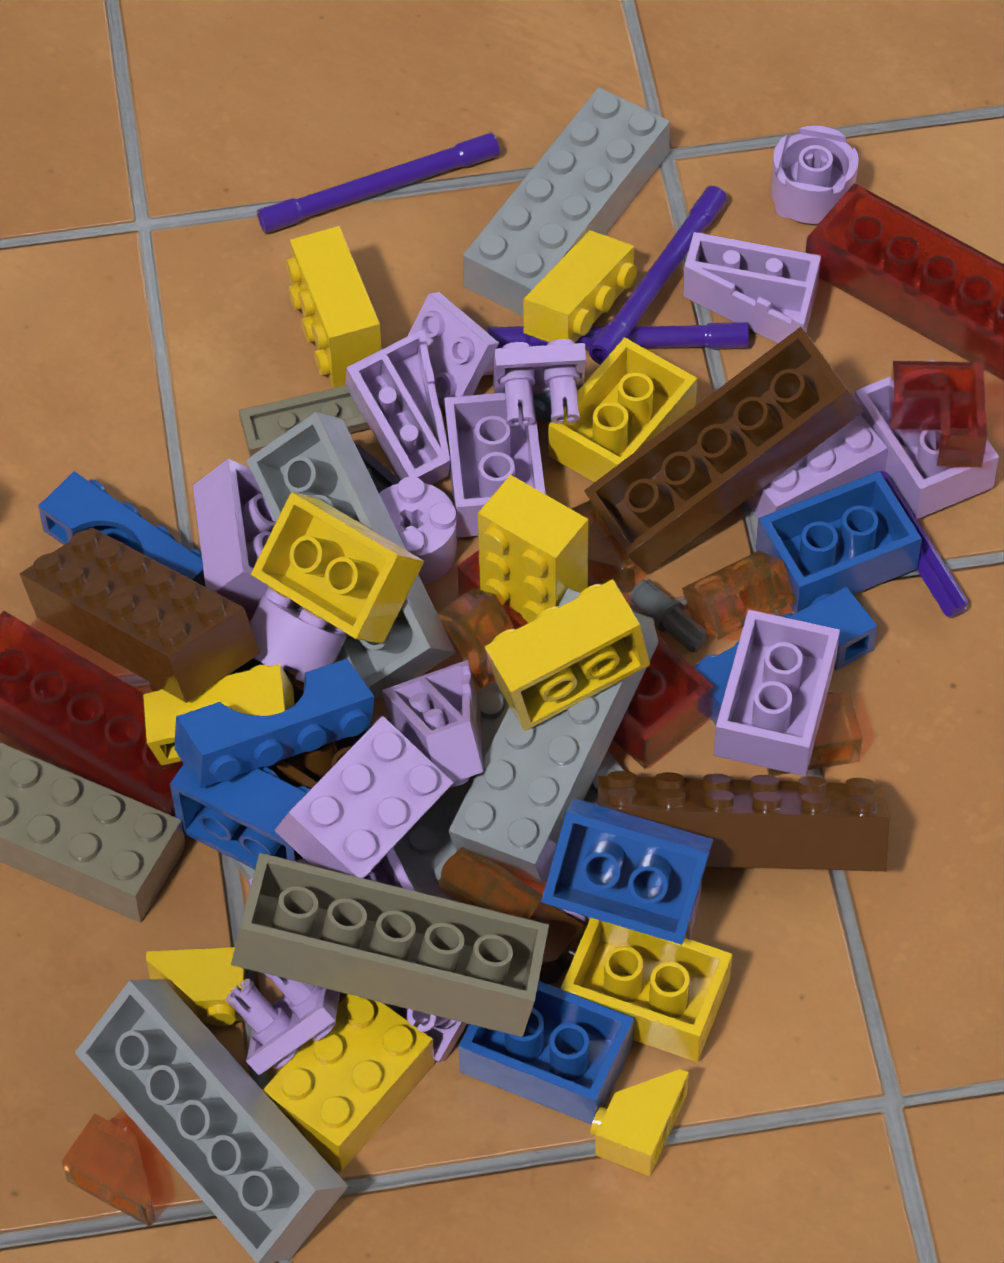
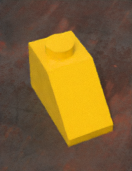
(200, 980)
(639, 1121)

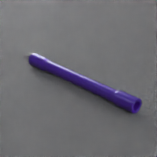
(295, 210)
(699, 218)
(711, 336)

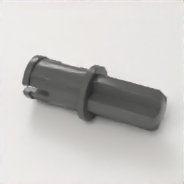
(669, 615)

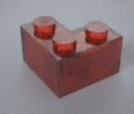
(942, 399)

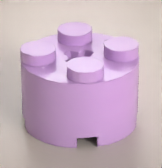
(811, 173)
(424, 523)
(293, 635)

